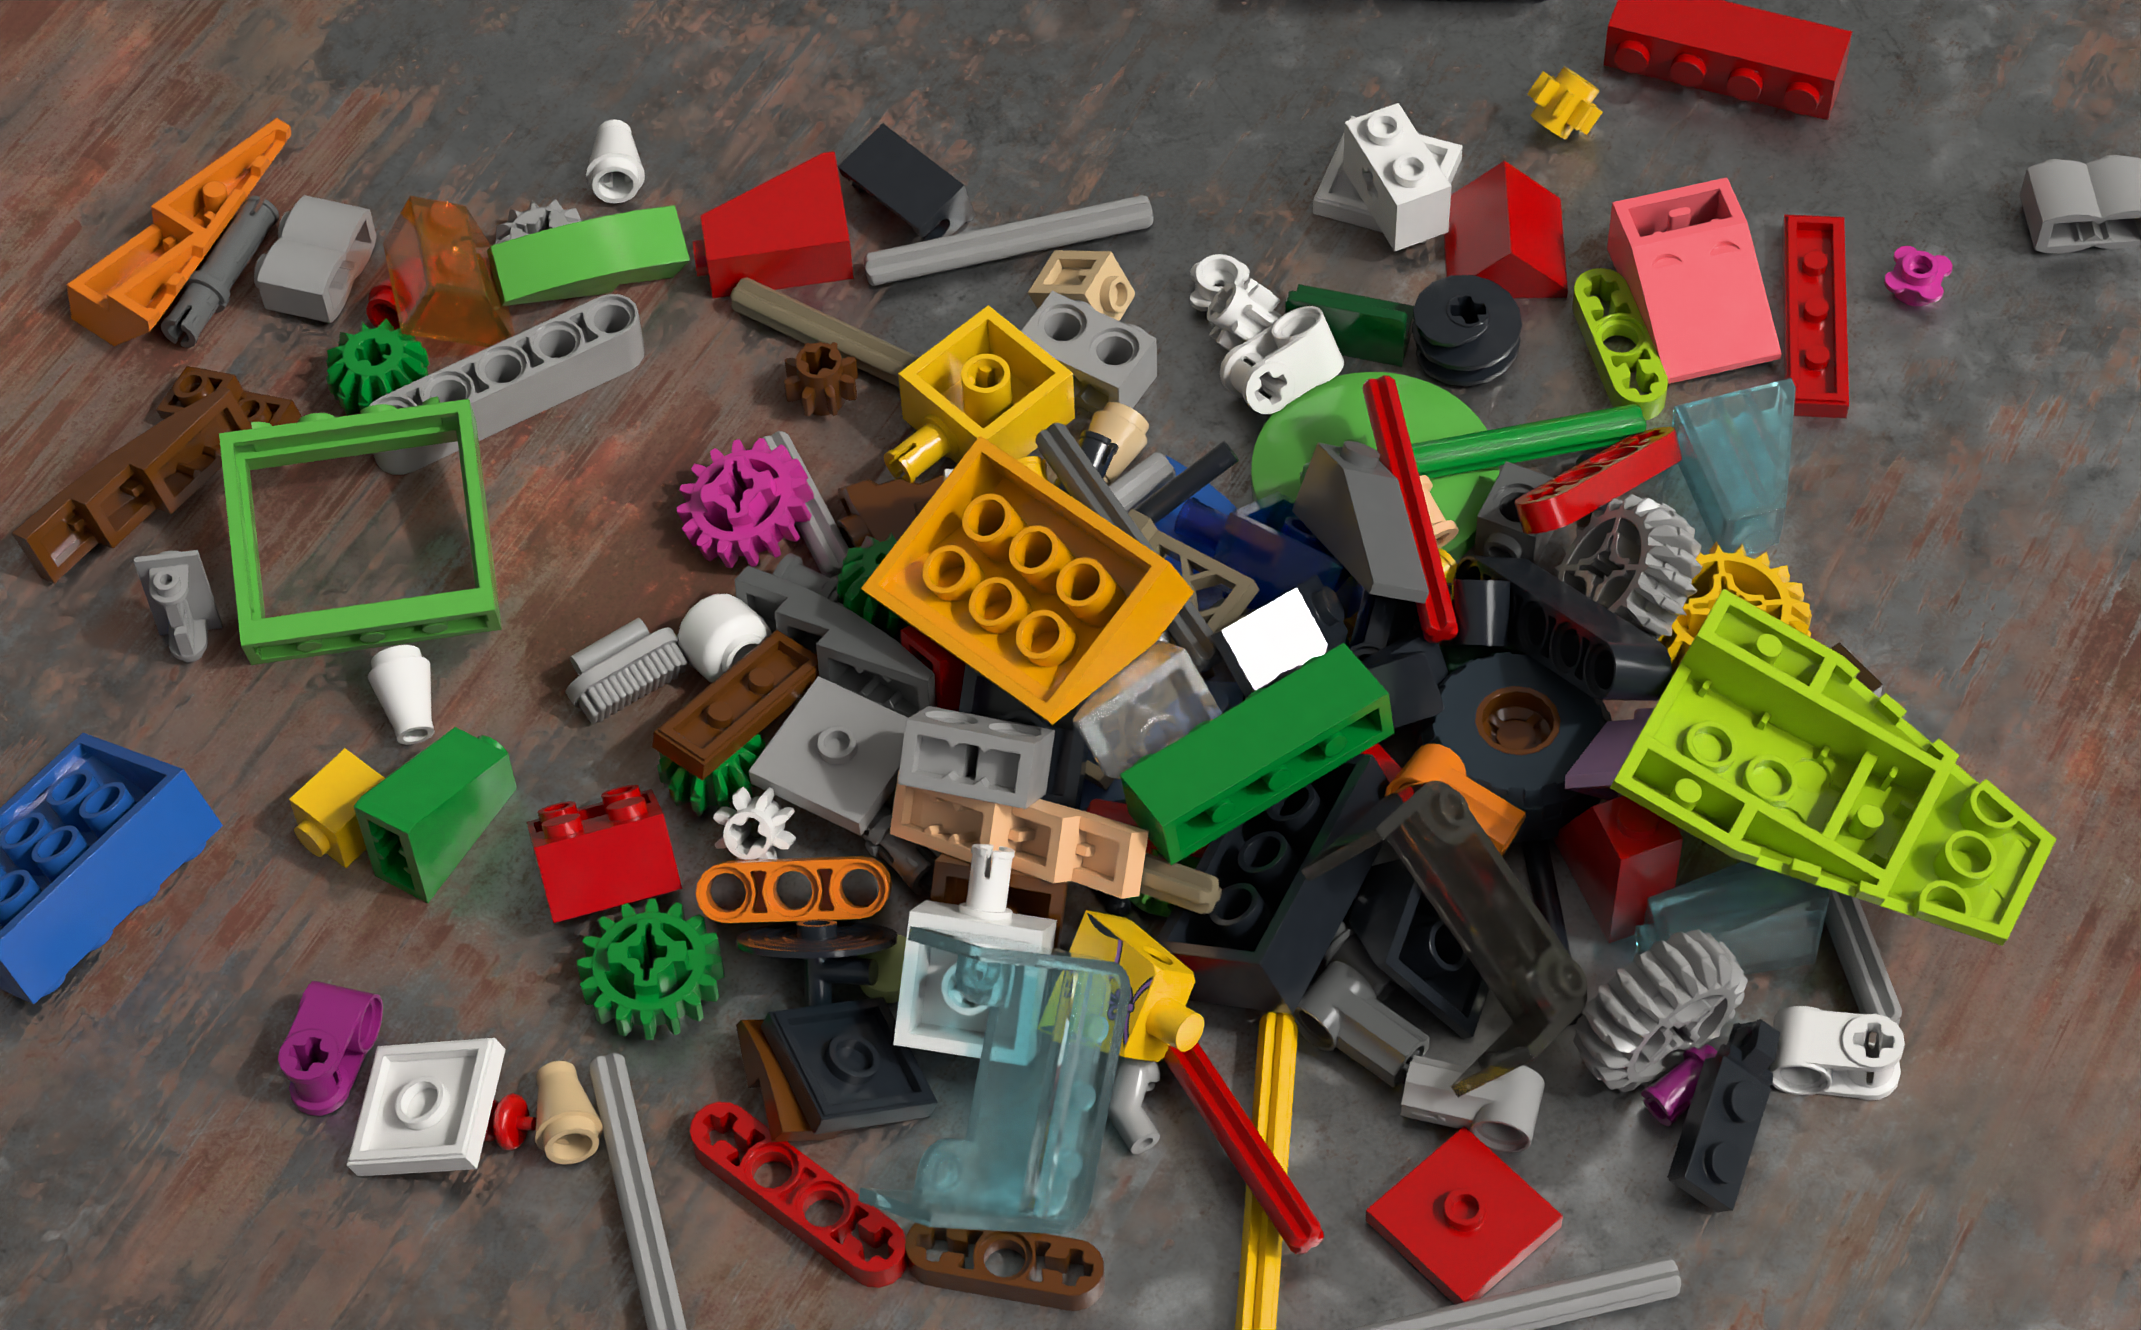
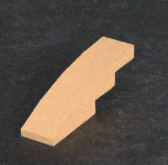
(1047, 837)

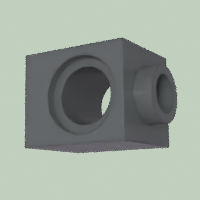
(1497, 522)

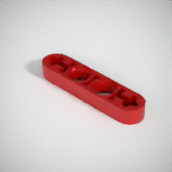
(1598, 480)
(792, 1199)

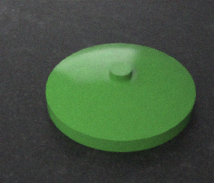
(1339, 414)

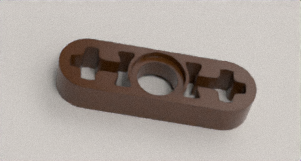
(1050, 1292)

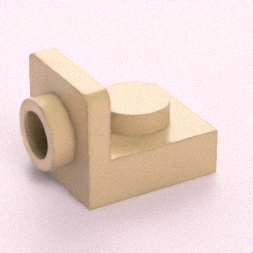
(1085, 277)

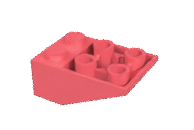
(1694, 278)

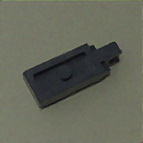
(1725, 1116)

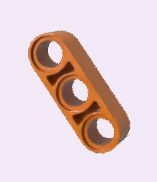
(762, 897)

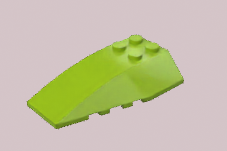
(1816, 777)

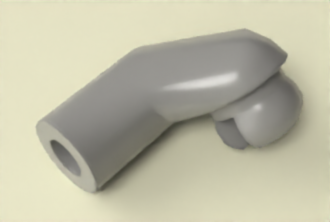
(1125, 1111)

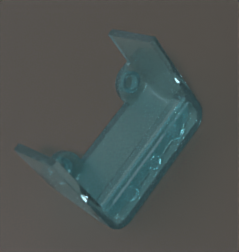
(1035, 1095)

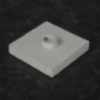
(834, 756)

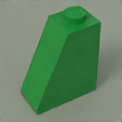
(434, 810)

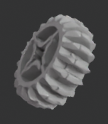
(1635, 562)
(1658, 1009)

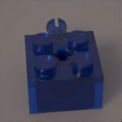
(1269, 547)

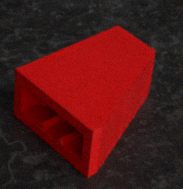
(779, 232)
(1619, 861)

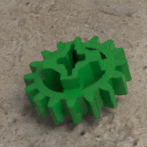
(680, 976)

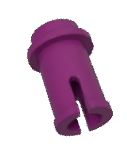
(1674, 1091)

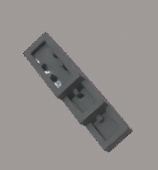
(846, 645)

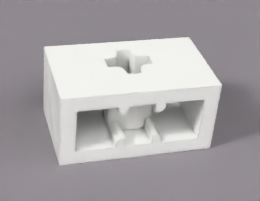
(1396, 177)

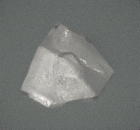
(1144, 708)

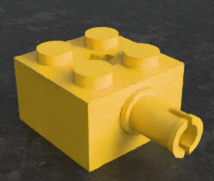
(977, 384)

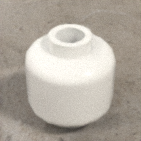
(719, 634)

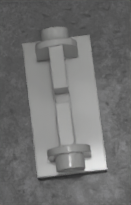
(179, 600)

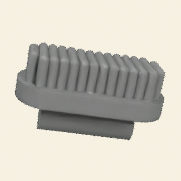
(623, 669)

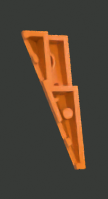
(141, 278)

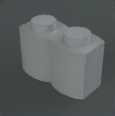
(2083, 204)
(315, 258)

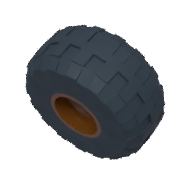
(1518, 735)

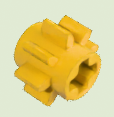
(1564, 103)

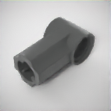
(1344, 1014)

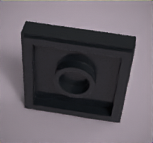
(846, 1065)

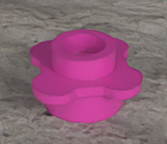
(1917, 276)

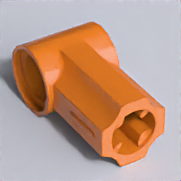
(1438, 763)

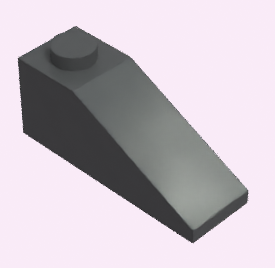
(1362, 519)

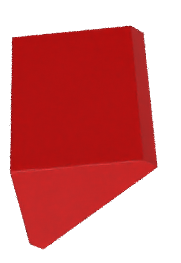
(1508, 233)

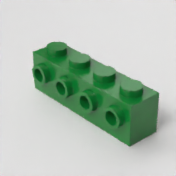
(1257, 753)

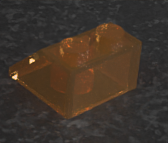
(444, 275)

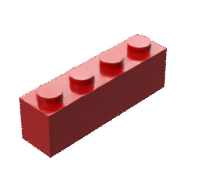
(1731, 51)

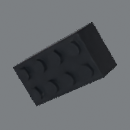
(1270, 920)

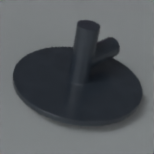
(824, 951)

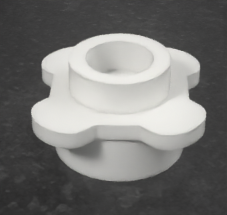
(1215, 272)

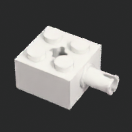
(930, 1006)

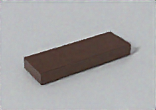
(737, 705)

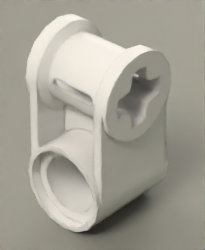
(1287, 360)
(1831, 1053)

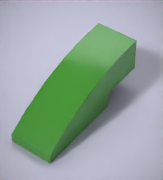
(589, 256)

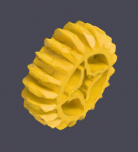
(1745, 578)

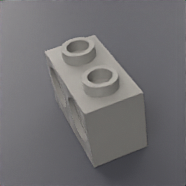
(1105, 355)
(976, 757)

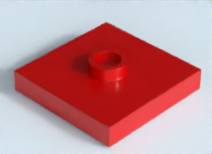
(1463, 1218)

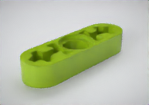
(1625, 321)

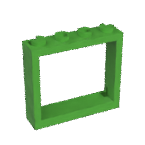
(371, 624)

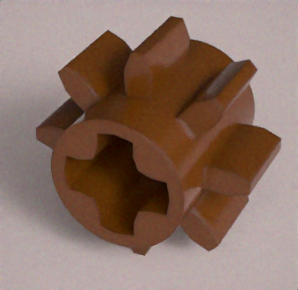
(820, 379)

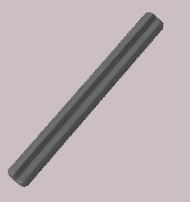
(1090, 489)

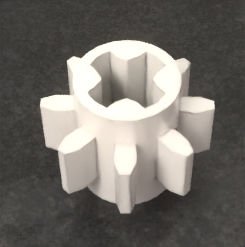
(1241, 313)
(771, 826)

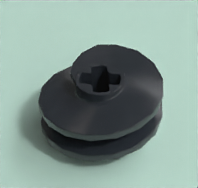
(1466, 330)

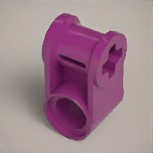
(328, 1045)

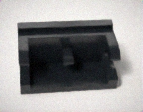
(908, 184)

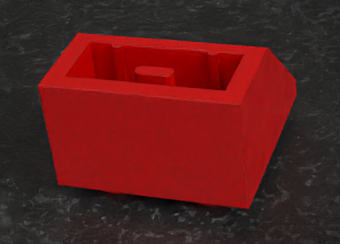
(603, 852)

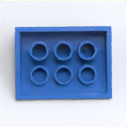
(86, 851)

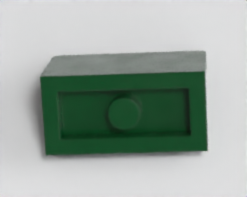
(1360, 324)

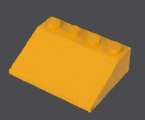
(1027, 583)

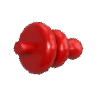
(509, 1122)

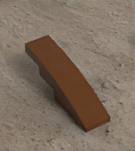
(124, 488)

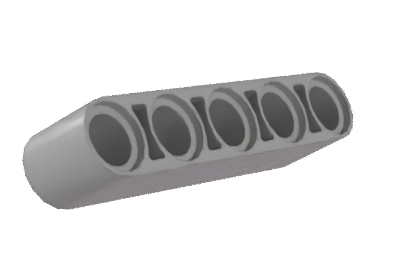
(526, 373)

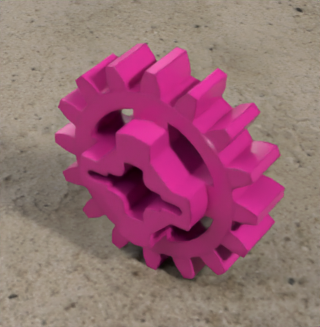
(749, 499)

